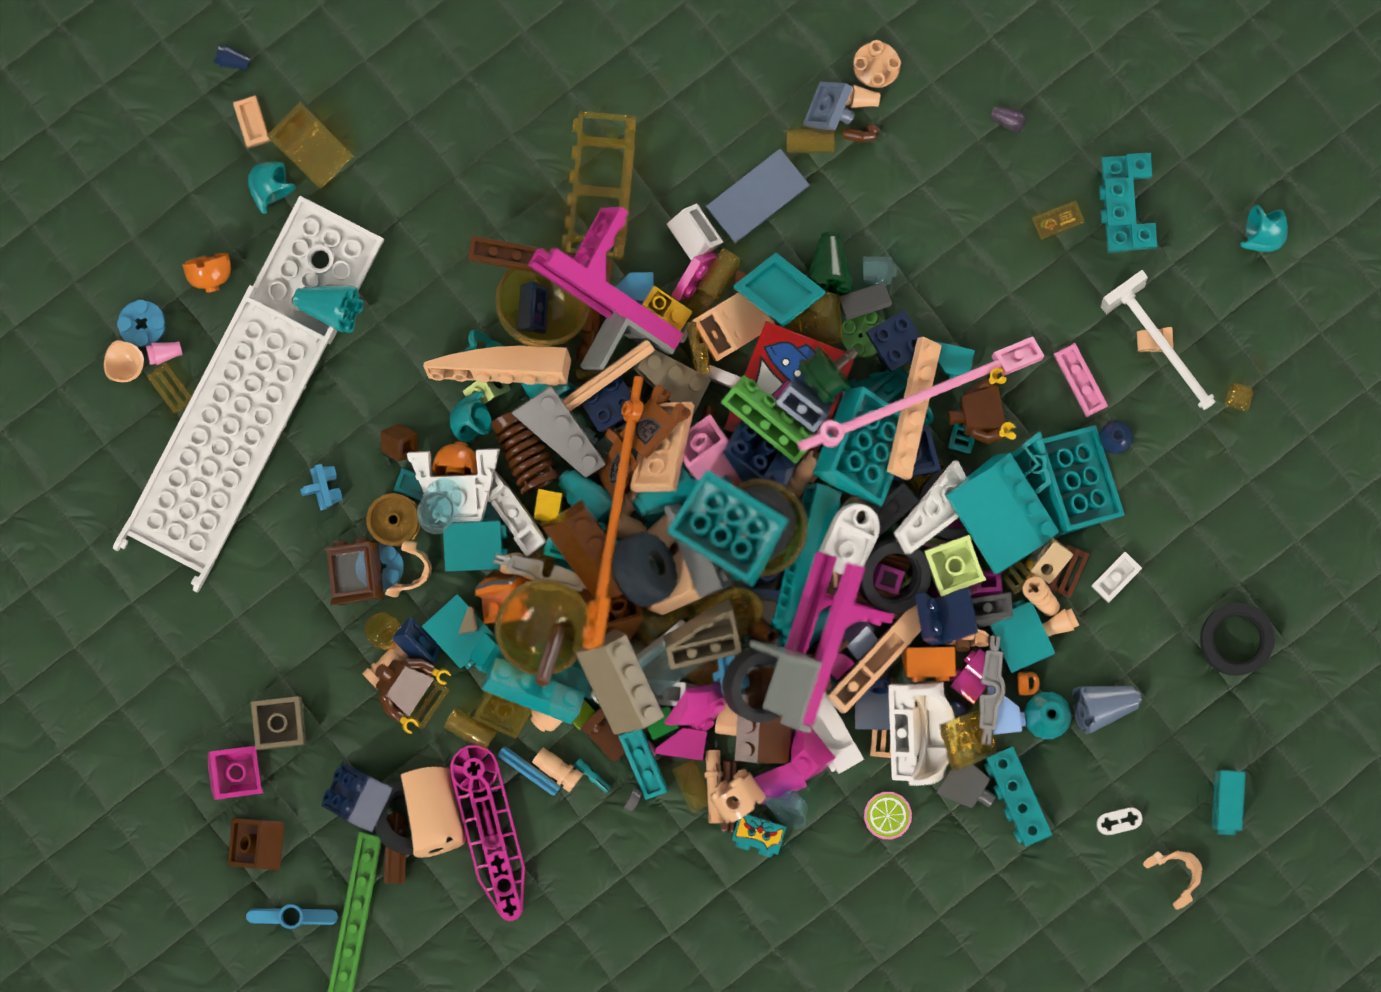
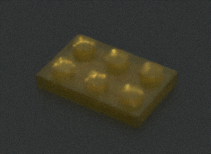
(963, 740)

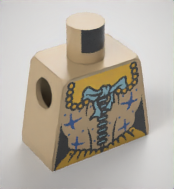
(1053, 555)

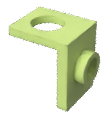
(489, 389)

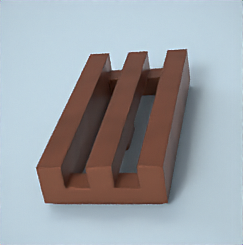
(1060, 590)

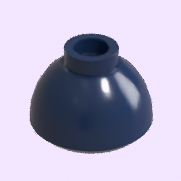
(1116, 437)

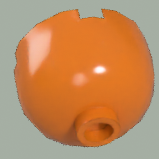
(208, 271)
(455, 460)

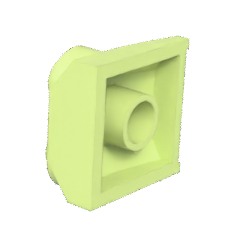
(954, 565)

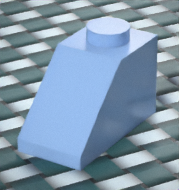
(1009, 716)

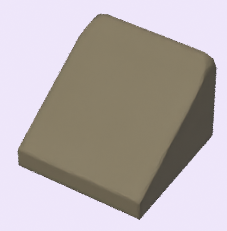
(469, 623)

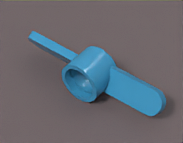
(307, 916)

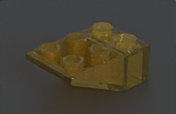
(309, 145)

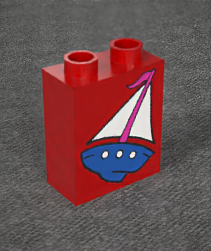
(777, 362)

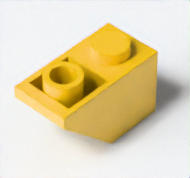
(666, 308)

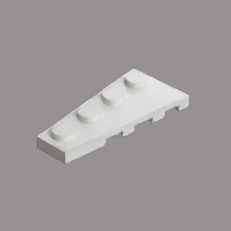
(932, 512)

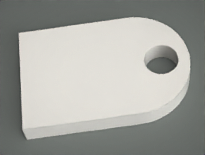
(849, 539)

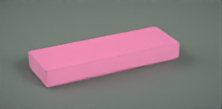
(1080, 380)

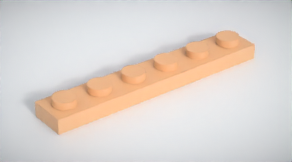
(912, 418)

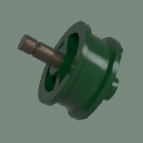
(826, 373)

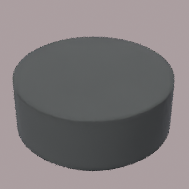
(632, 799)

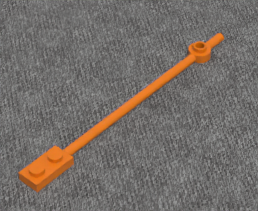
(598, 608)

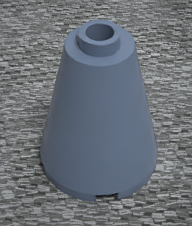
(1103, 705)

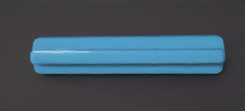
(528, 770)

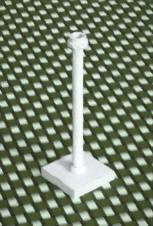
(1126, 294)

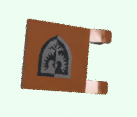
(655, 422)
(609, 472)

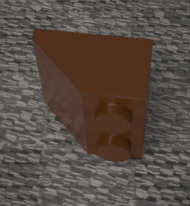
(623, 616)
(255, 844)

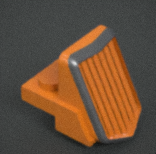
(494, 590)

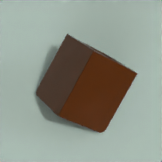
(398, 441)

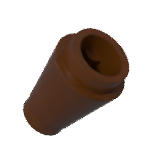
(763, 632)

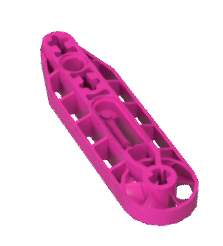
(493, 844)

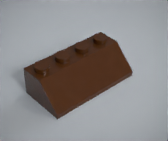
(582, 544)
(761, 741)

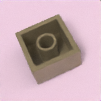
(278, 723)

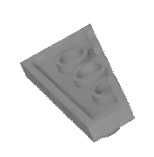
(558, 428)

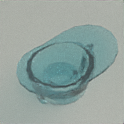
(439, 506)
(789, 809)

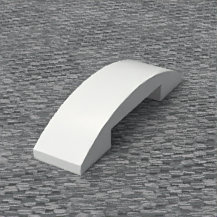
(515, 516)

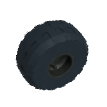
(644, 569)

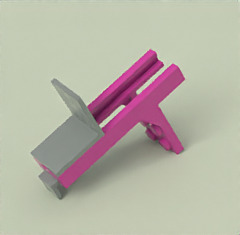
(589, 284)
(799, 679)

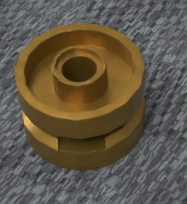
(379, 519)

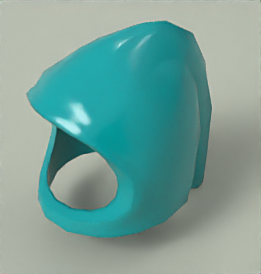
(268, 183)
(1266, 231)
(470, 418)

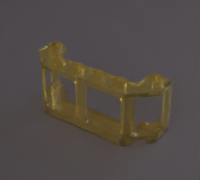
(622, 193)

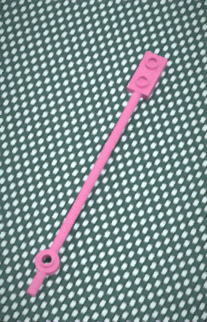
(1008, 359)

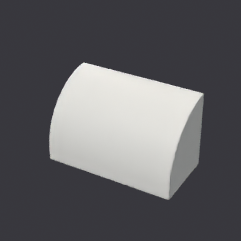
(694, 231)

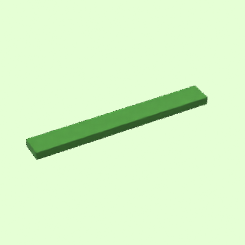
(355, 913)

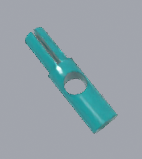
(593, 776)

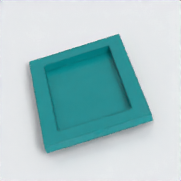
(779, 289)

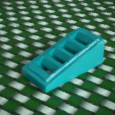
(959, 448)

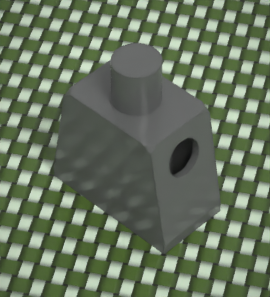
(966, 787)

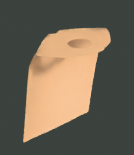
(433, 811)

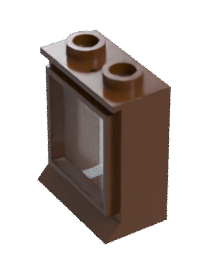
(354, 572)

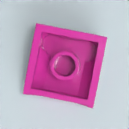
(698, 707)
(234, 772)

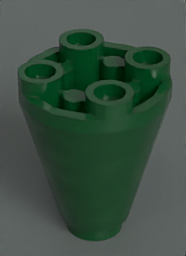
(830, 265)

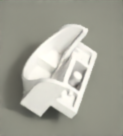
(917, 731)

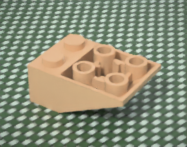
(730, 325)

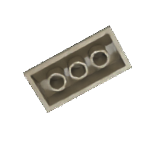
(619, 684)

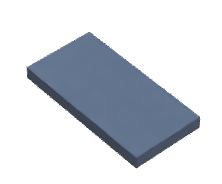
(757, 196)

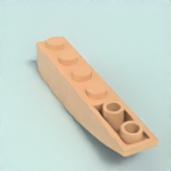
(504, 365)
(875, 661)

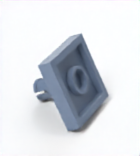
(829, 106)

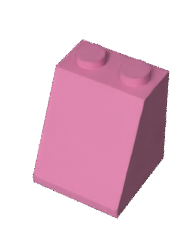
(705, 451)

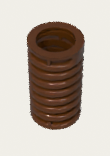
(526, 476)

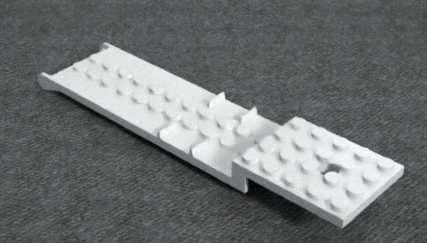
(247, 392)

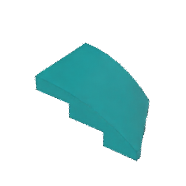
(1033, 463)

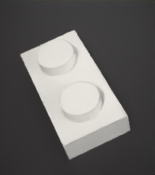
(1116, 577)

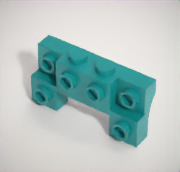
(1119, 203)

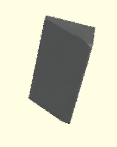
(865, 301)

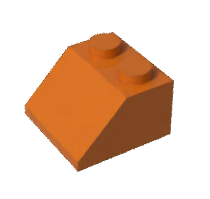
(929, 662)

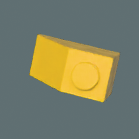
(547, 506)

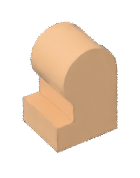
(1147, 344)

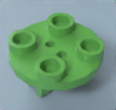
(859, 325)

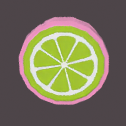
(887, 815)

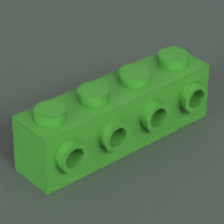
(767, 418)

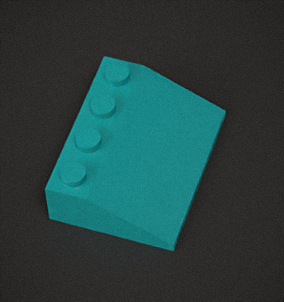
(863, 455)
(1081, 482)
(1002, 512)
(728, 527)

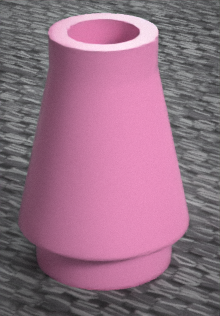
(162, 352)

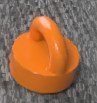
(1023, 683)

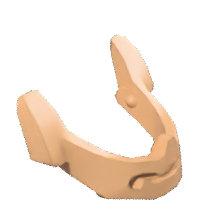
(410, 546)
(1191, 862)

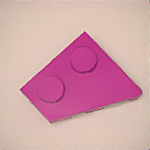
(693, 275)

